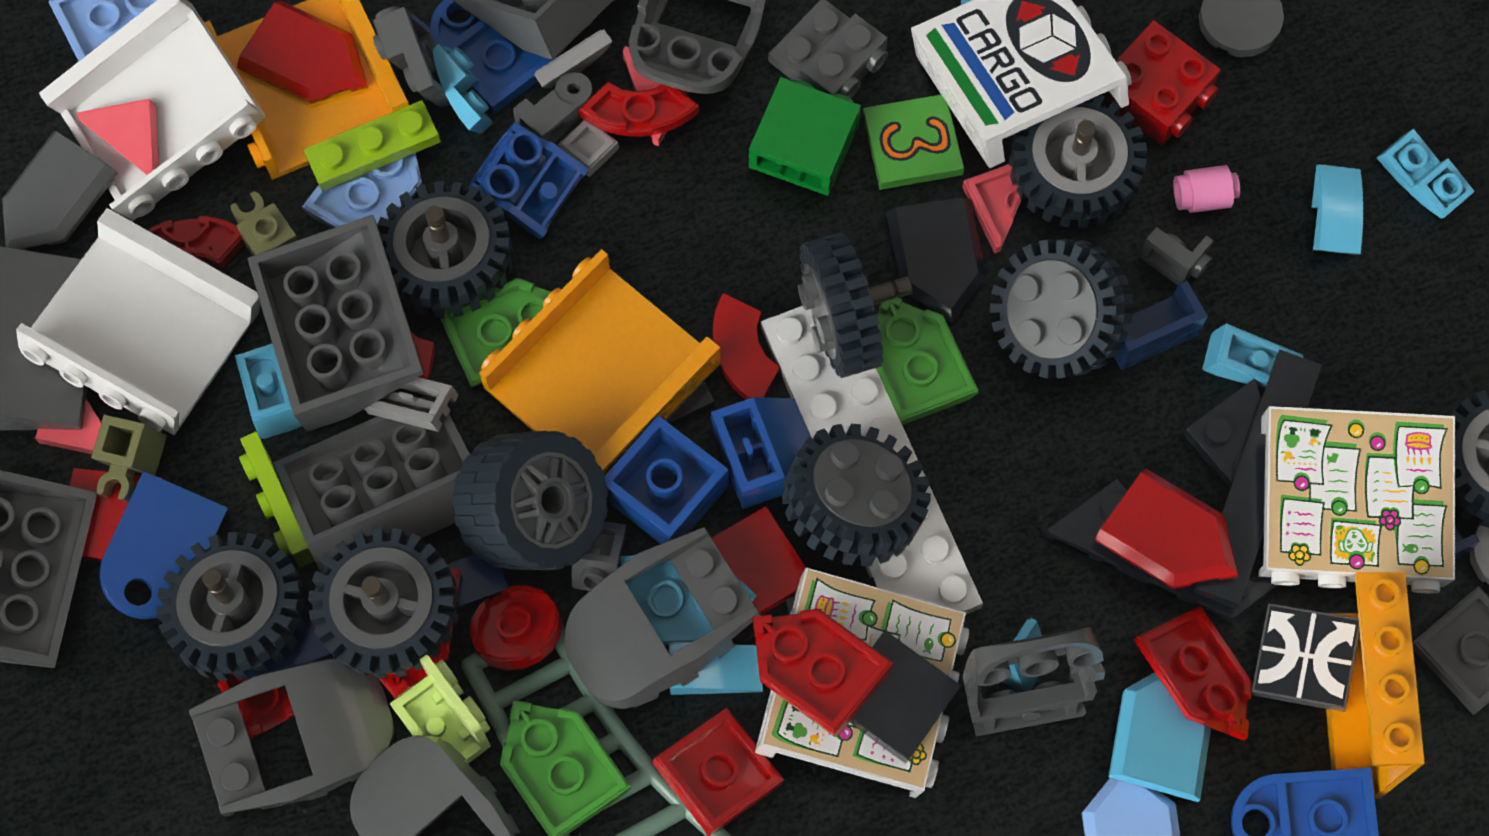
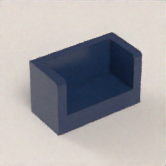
(1161, 327)

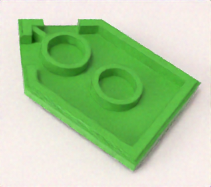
(492, 325)
(920, 362)
(559, 767)

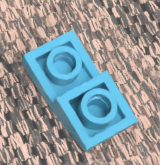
(456, 79)
(1427, 179)
(1339, 211)

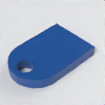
(499, 65)
(151, 535)
(1311, 803)

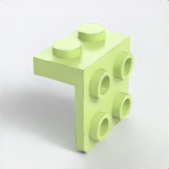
(437, 710)

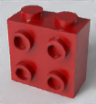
(1166, 83)

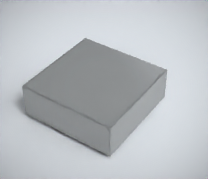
(589, 146)

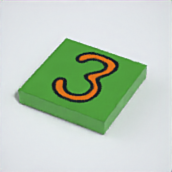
(912, 141)

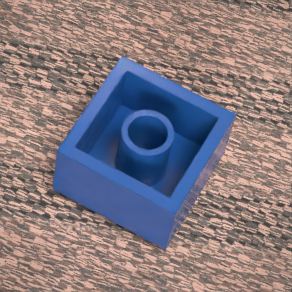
(665, 482)

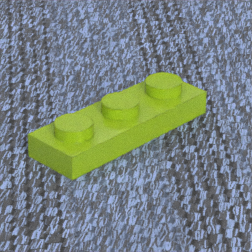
(372, 145)
(273, 499)

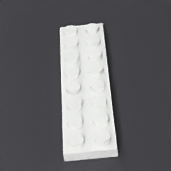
(932, 563)

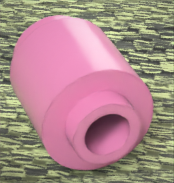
(1206, 189)

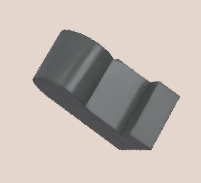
(558, 111)

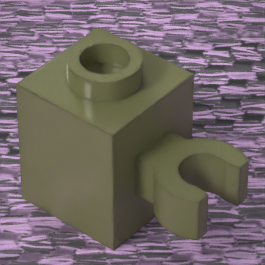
(263, 226)
(128, 450)

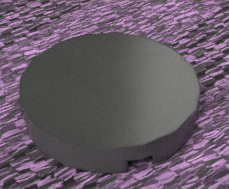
(1241, 25)

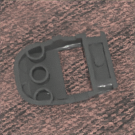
(688, 59)
(618, 647)
(1036, 657)
(339, 720)
(416, 785)

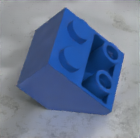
(759, 445)

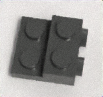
(410, 46)
(830, 50)

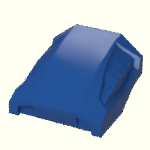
(528, 178)

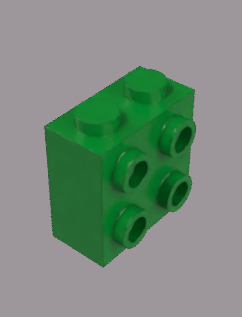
(804, 135)

